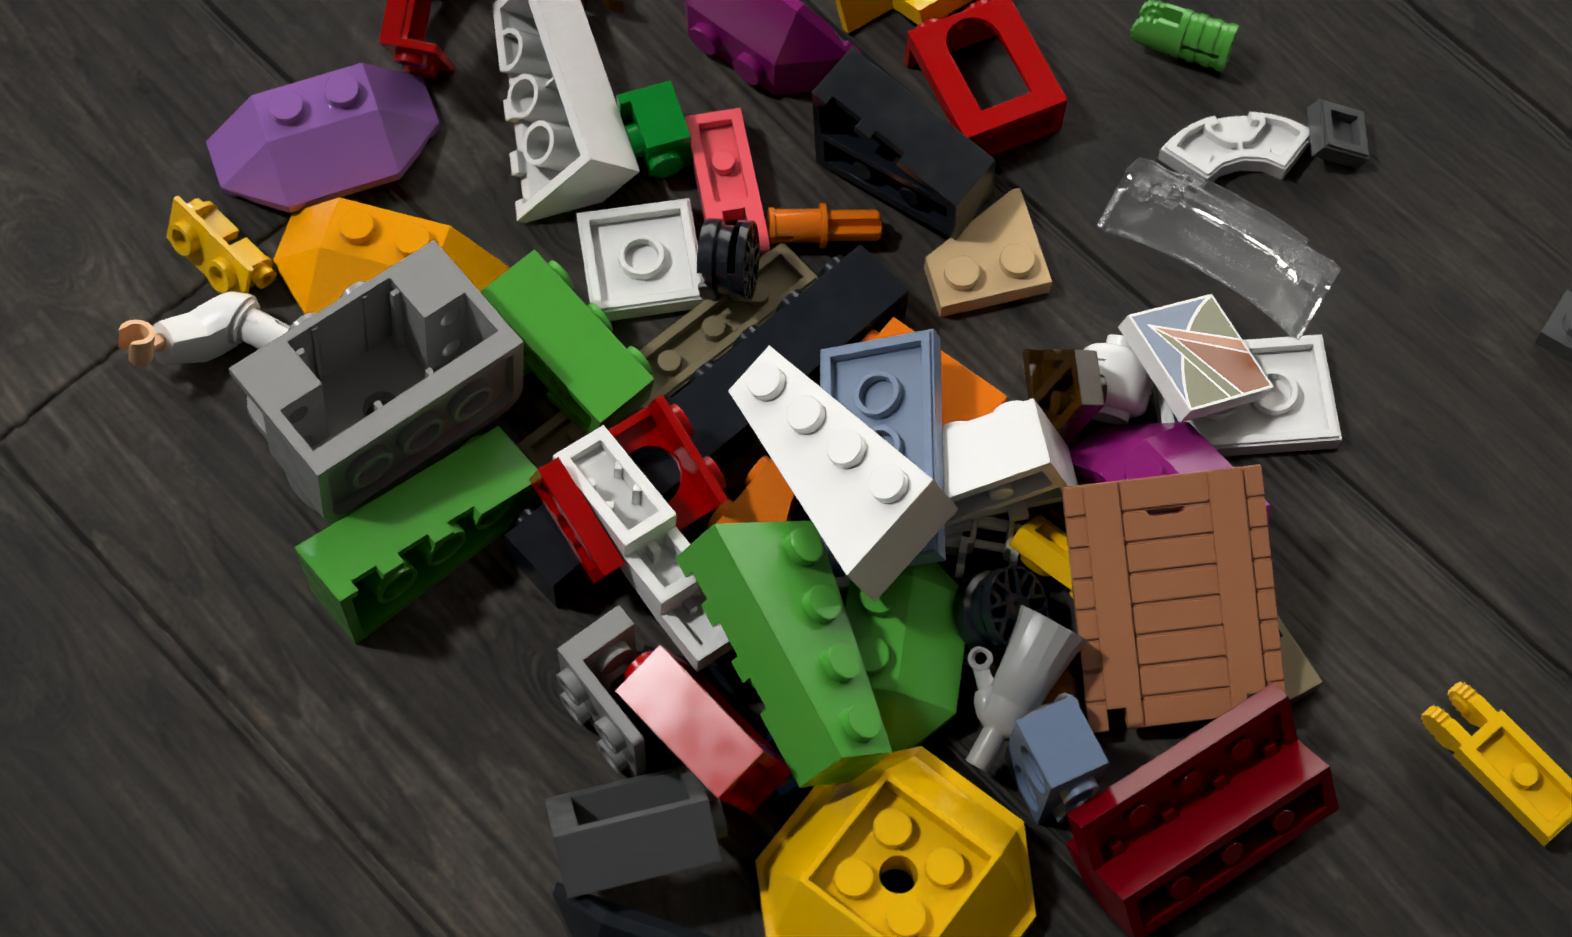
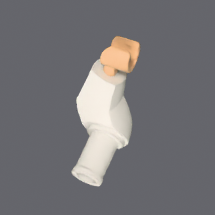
(202, 332)

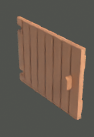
(1173, 600)

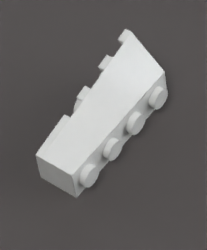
(561, 108)

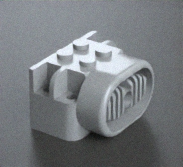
(382, 382)

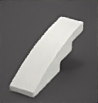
(647, 540)

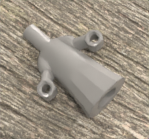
(1024, 678)

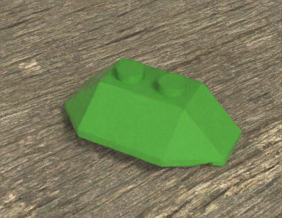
(910, 652)

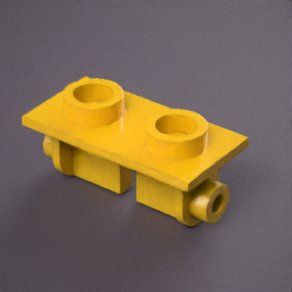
(202, 237)

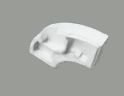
(1237, 143)

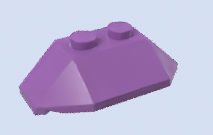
(324, 137)

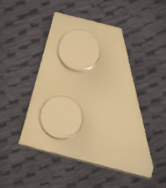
(990, 261)

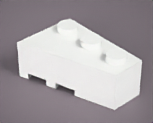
(1004, 464)

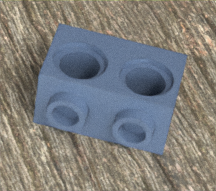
(1055, 760)

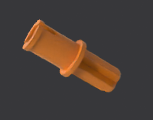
(822, 225)

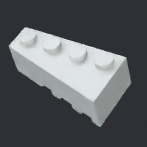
(851, 482)

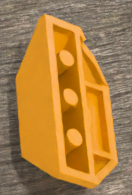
(353, 242)

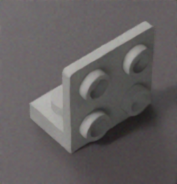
(591, 670)

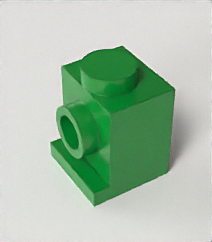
(656, 128)

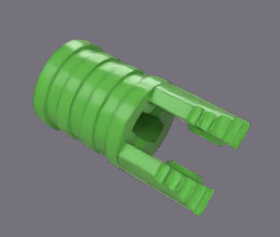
(1185, 34)

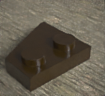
(1065, 387)

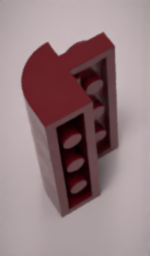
(1200, 814)

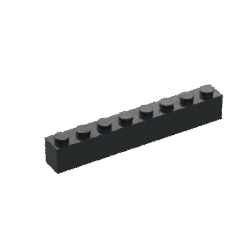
(834, 311)

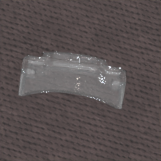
(1222, 238)

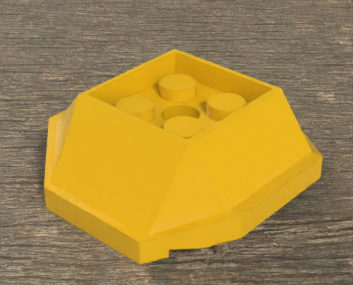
(908, 817)

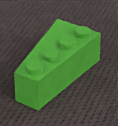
(417, 533)
(792, 644)

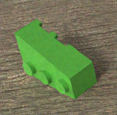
(570, 345)

